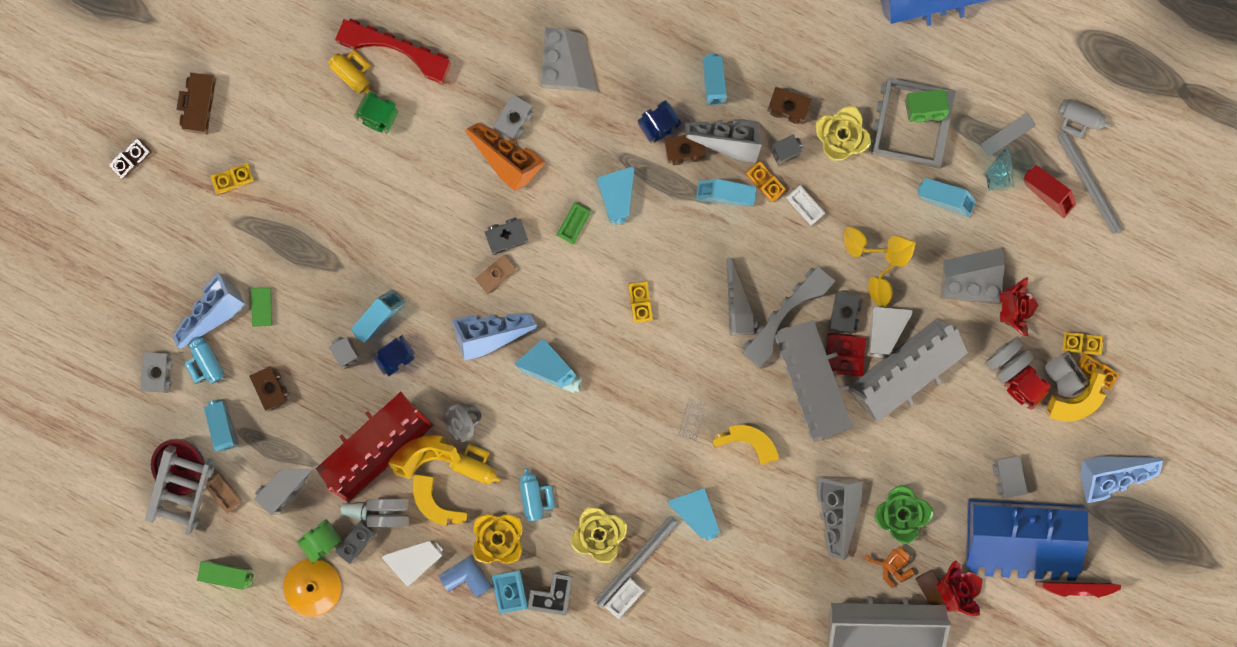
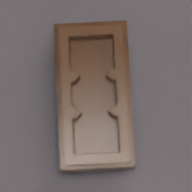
(495, 274)
(223, 493)

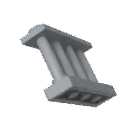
(159, 492)

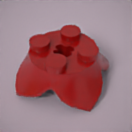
(1017, 306)
(960, 590)

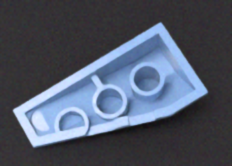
(482, 335)

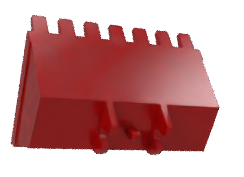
(372, 446)

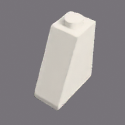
(886, 329)
(413, 561)

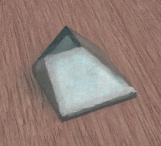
(1000, 173)

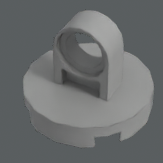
(459, 421)

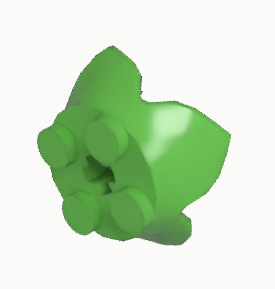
(918, 514)

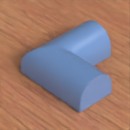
(468, 572)

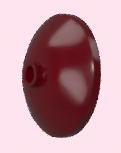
(185, 451)

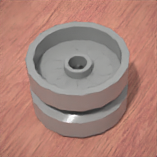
(1011, 362)
(387, 512)

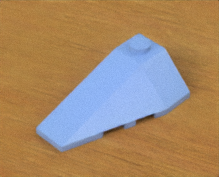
(215, 307)
(1108, 474)

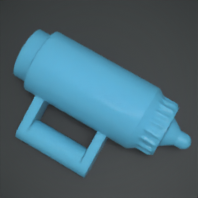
(206, 361)
(531, 496)

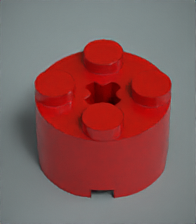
(1027, 387)

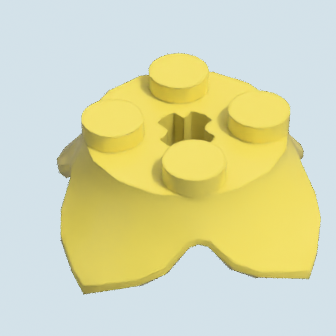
(847, 120)
(601, 550)

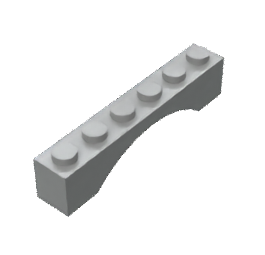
(762, 346)

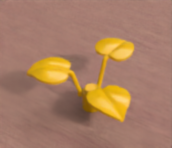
(898, 254)

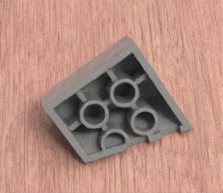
(566, 62)
(974, 277)
(281, 490)

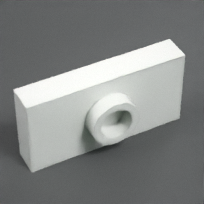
(805, 205)
(624, 598)

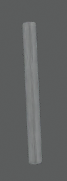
(1089, 182)
(635, 562)

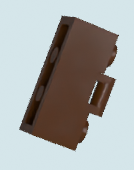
(198, 112)

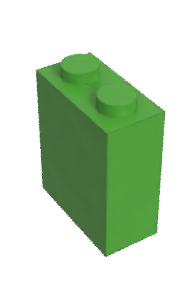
(225, 575)

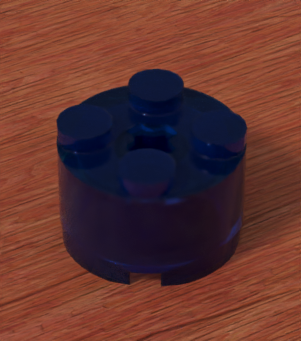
(659, 122)
(393, 355)

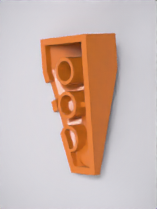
(510, 162)

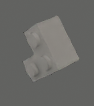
(554, 601)

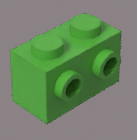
(927, 105)

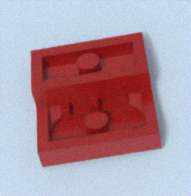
(849, 351)

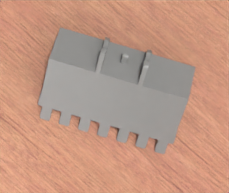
(908, 369)
(813, 380)
(887, 625)

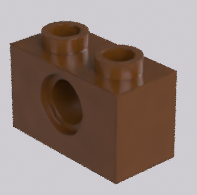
(783, 96)
(673, 152)
(261, 380)

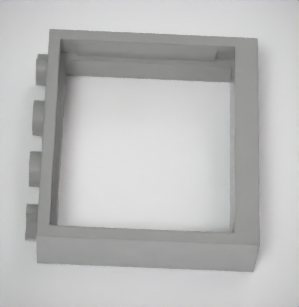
(879, 124)

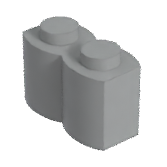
(1066, 374)

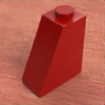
(1050, 190)

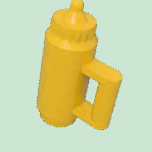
(349, 73)
(475, 469)

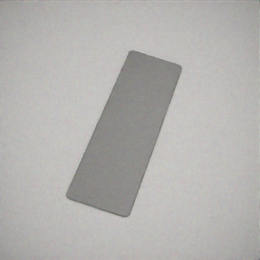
(1008, 134)

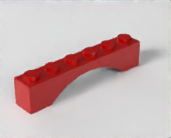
(356, 37)

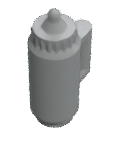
(1080, 114)

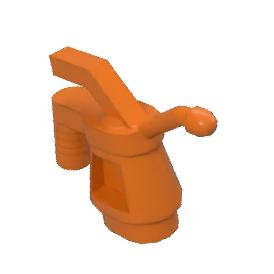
(895, 561)

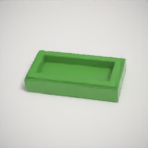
(573, 223)
(261, 307)

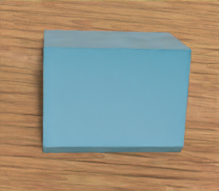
(510, 591)

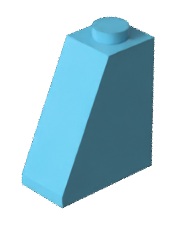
(714, 79)
(726, 192)
(616, 194)
(947, 197)
(377, 315)
(546, 365)
(220, 426)
(697, 513)

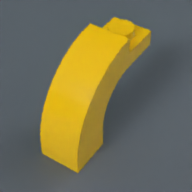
(1081, 406)
(754, 437)
(419, 451)
(427, 505)

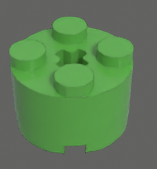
(319, 541)

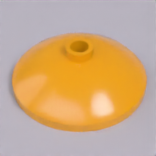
(325, 582)

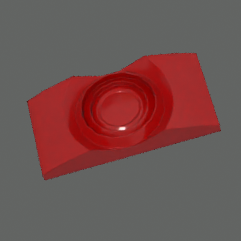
(1078, 588)

